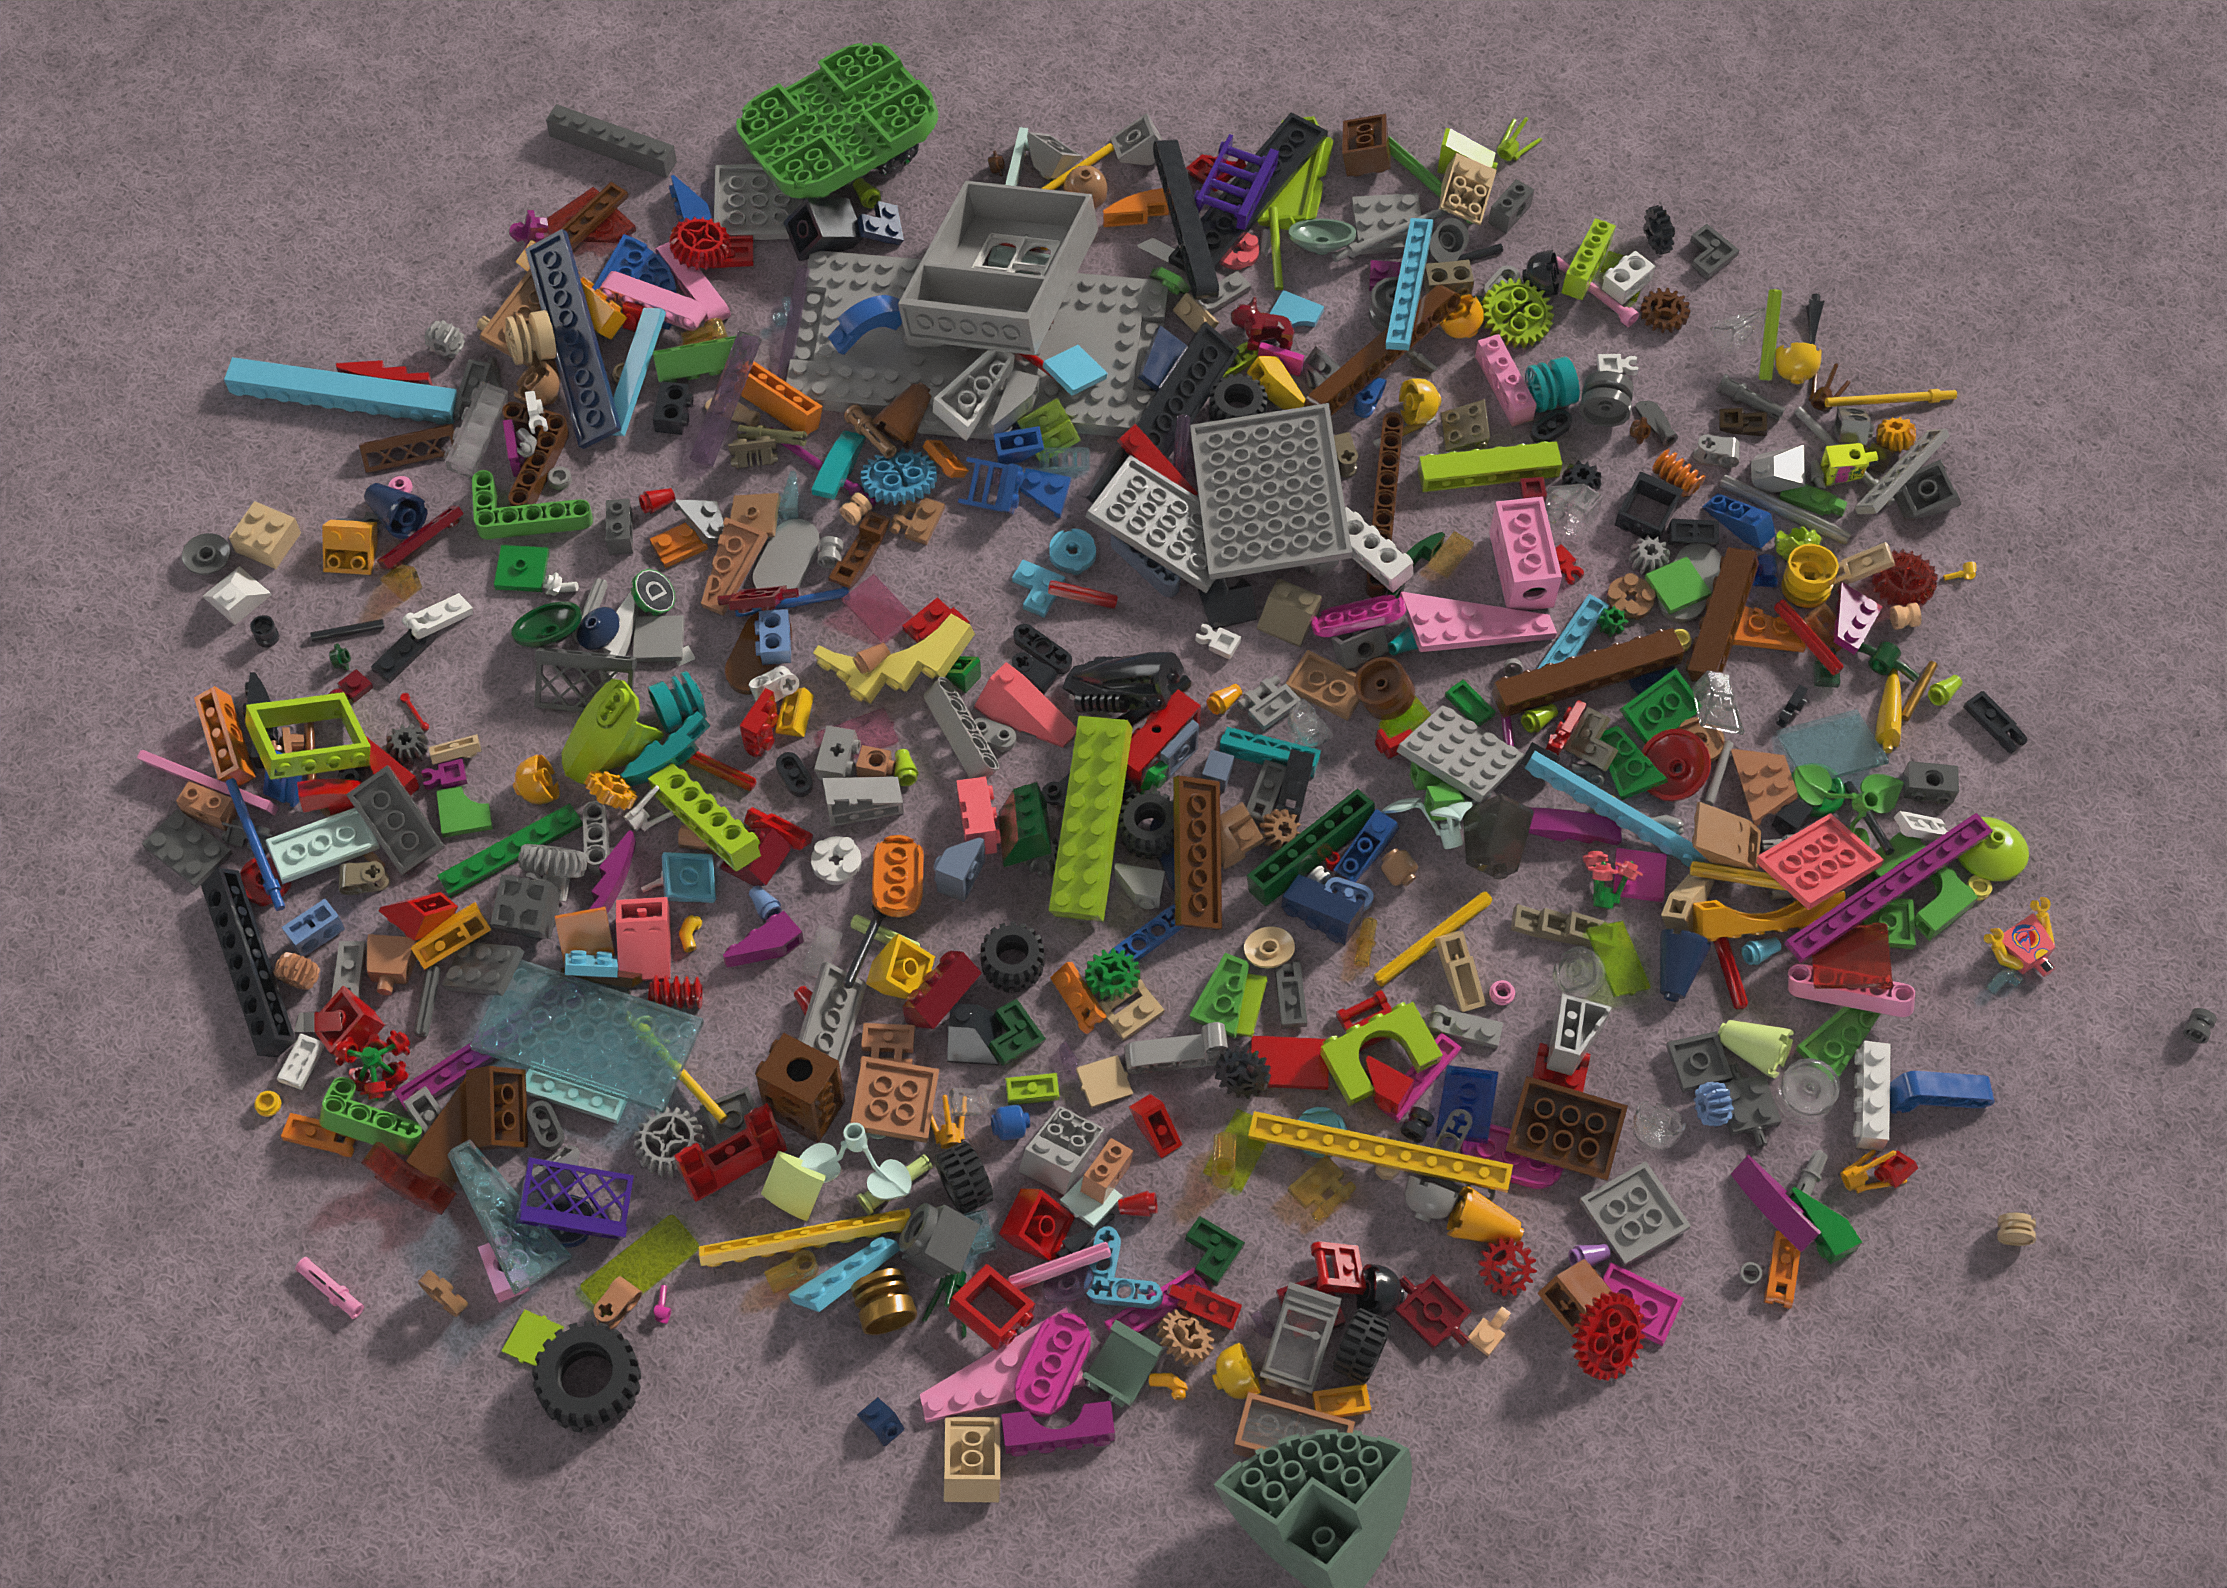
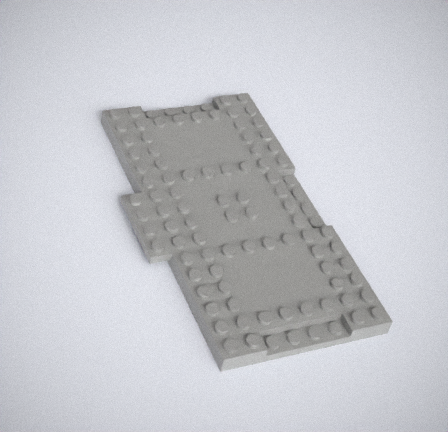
(1100, 313)

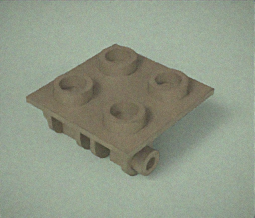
(1466, 426)
(762, 445)

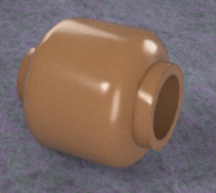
(1399, 867)

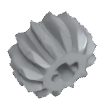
(444, 339)
(1648, 555)

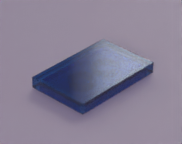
(1470, 1091)

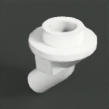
(553, 585)

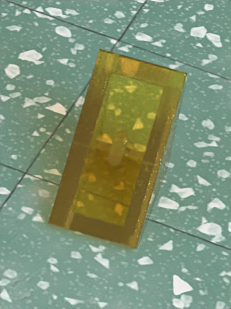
(402, 581)

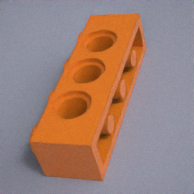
(224, 736)

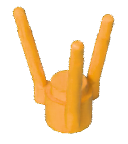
(949, 1133)
(1856, 1175)

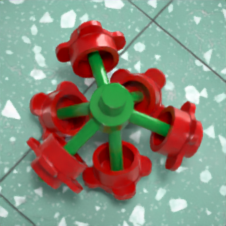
(372, 1057)

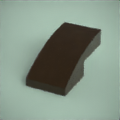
(1736, 422)

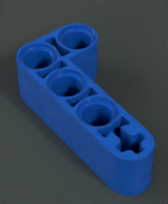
(1939, 1089)

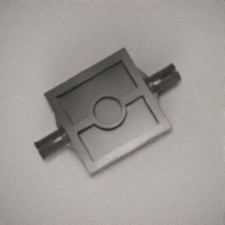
(1752, 1106)

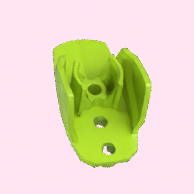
(607, 733)

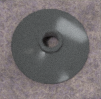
(203, 546)

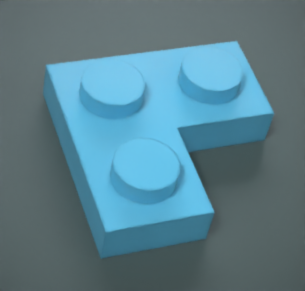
(1037, 580)

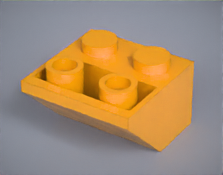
(349, 546)

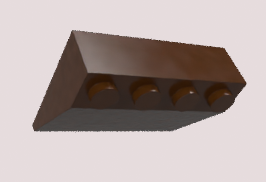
(1566, 1128)

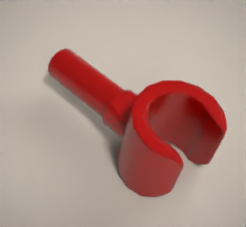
(1331, 865)

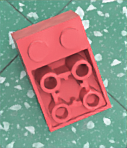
(644, 936)

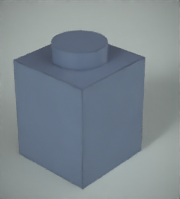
(1218, 768)

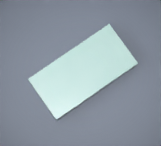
(321, 845)

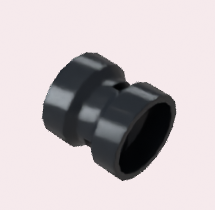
(264, 631)
(1417, 1124)

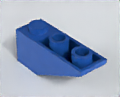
(688, 202)
(1745, 521)
(1367, 846)

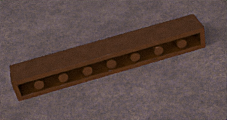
(1587, 672)

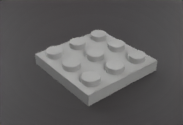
(1381, 213)
(1634, 1213)

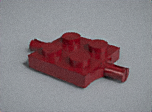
(764, 597)
(1433, 1311)

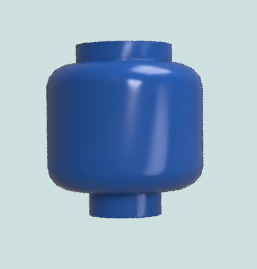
(1010, 1122)

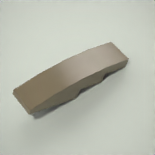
(1553, 925)

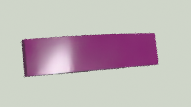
(1575, 825)
(614, 872)
(1774, 1203)

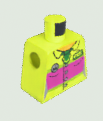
(1846, 463)

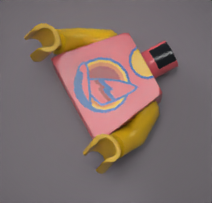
(2027, 942)

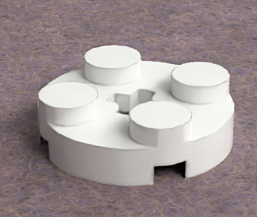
(836, 846)

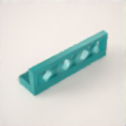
(1257, 752)

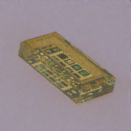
(1450, 554)

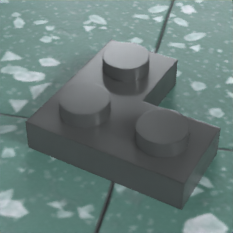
(1716, 251)

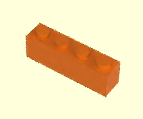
(768, 394)

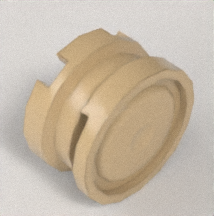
(2016, 1229)

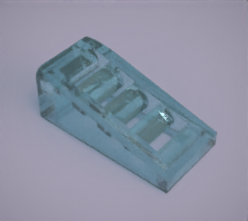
(1044, 459)
(789, 503)

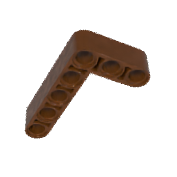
(546, 452)

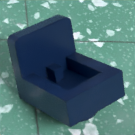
(881, 1421)

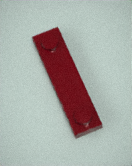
(394, 557)

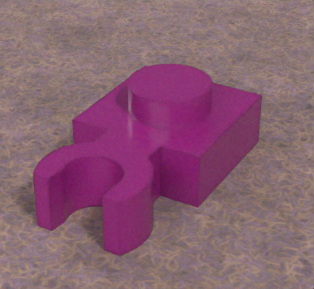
(449, 775)

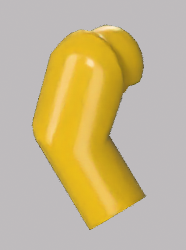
(686, 931)

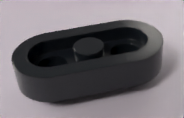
(1549, 428)
(794, 776)

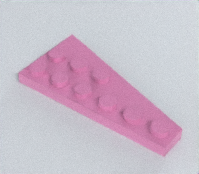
(1461, 624)

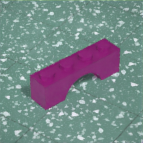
(1025, 1434)

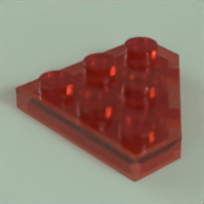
(608, 231)

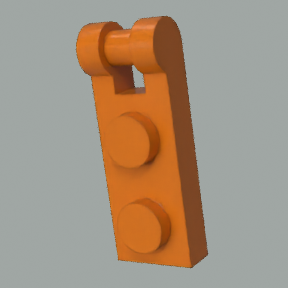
(1078, 997)
(310, 1133)
(1782, 1271)

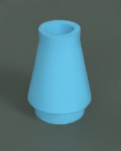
(1759, 950)

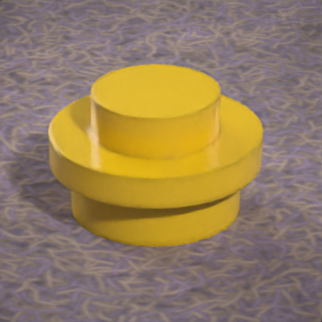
(267, 1103)

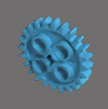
(912, 470)

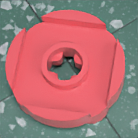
(1243, 258)

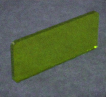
(645, 1260)

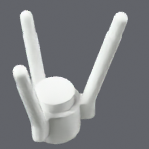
(638, 816)

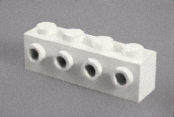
(1872, 1095)

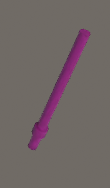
(816, 463)

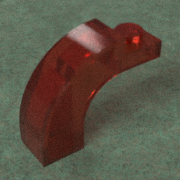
(418, 1188)

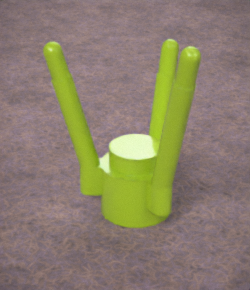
(1510, 147)

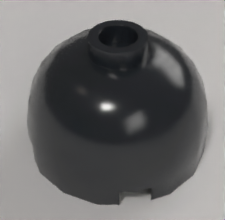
(1543, 272)
(1382, 1291)

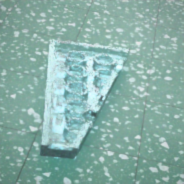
(522, 1250)

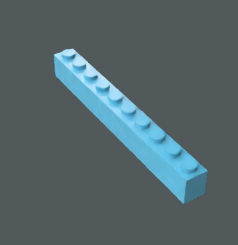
(341, 391)

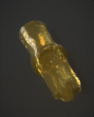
(1365, 942)

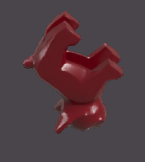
(1262, 326)

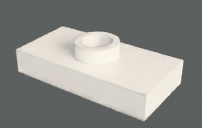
(301, 1061)

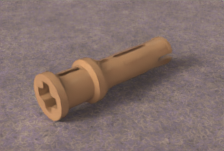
(885, 446)

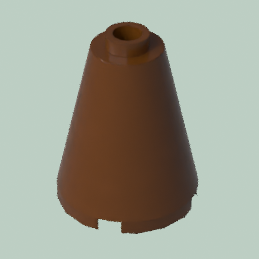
(904, 414)

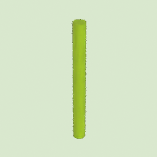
(1275, 246)

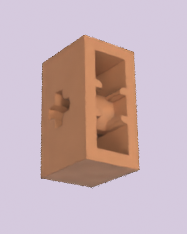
(206, 805)
(1106, 1171)

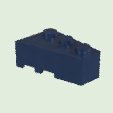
(1323, 909)

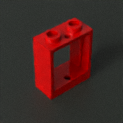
(978, 1323)

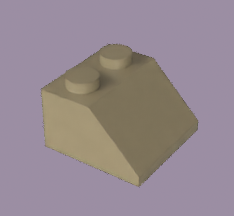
(1289, 612)

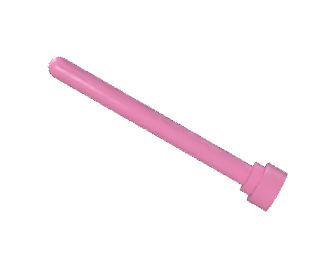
(1627, 315)

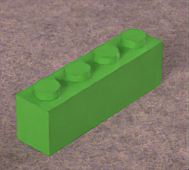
(693, 359)

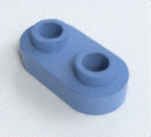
(1351, 889)

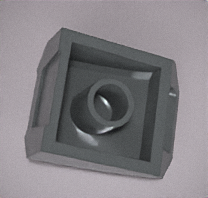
(1927, 492)

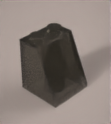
(1496, 835)

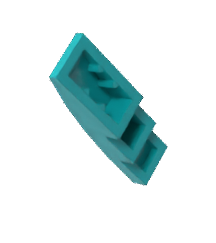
(838, 464)

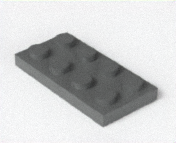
(395, 820)

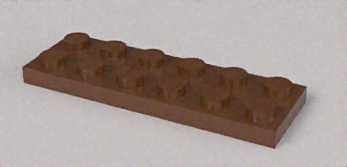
(1197, 853)

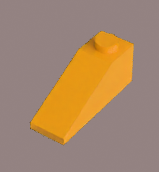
(451, 935)

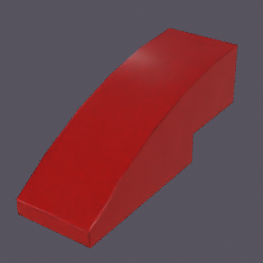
(326, 793)

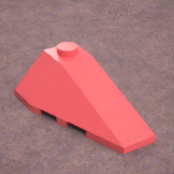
(1017, 703)

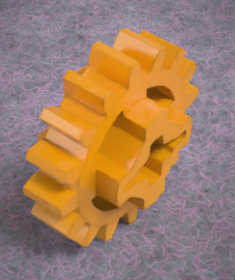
(610, 789)

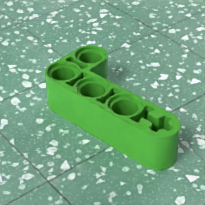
(365, 1122)

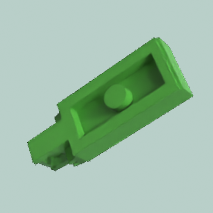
(1814, 500)

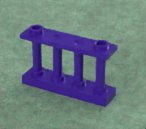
(1251, 196)

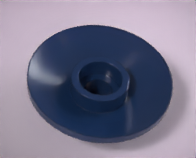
(598, 628)

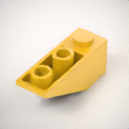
(1277, 382)

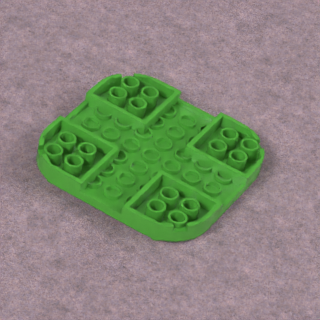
(837, 121)

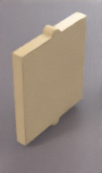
(1104, 1081)

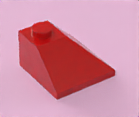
(356, 1020)

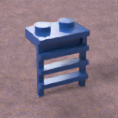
(1007, 495)

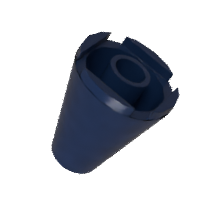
(396, 509)
(1680, 961)

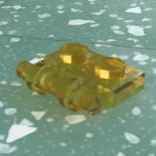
(1316, 1182)

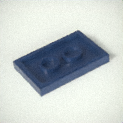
(1160, 357)

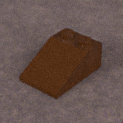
(1366, 145)

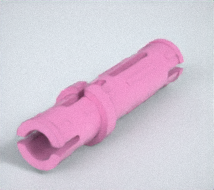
(350, 1306)

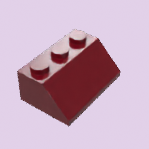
(940, 990)

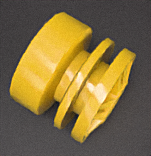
(1809, 575)

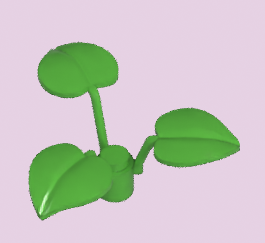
(1877, 793)

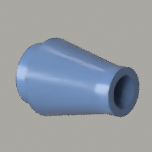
(764, 903)

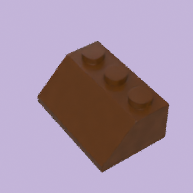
(497, 1107)

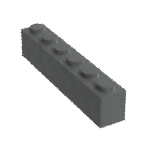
(611, 140)

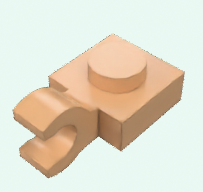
(1488, 1334)

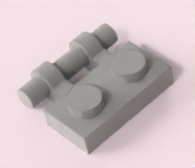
(1271, 708)

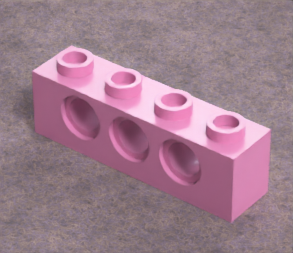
(1505, 380)

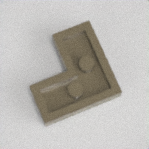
(1585, 740)

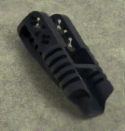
(1110, 687)

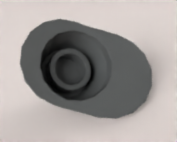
(1449, 240)

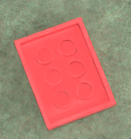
(1819, 861)

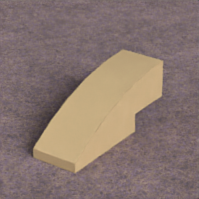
(1460, 970)

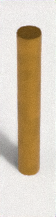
(1919, 690)

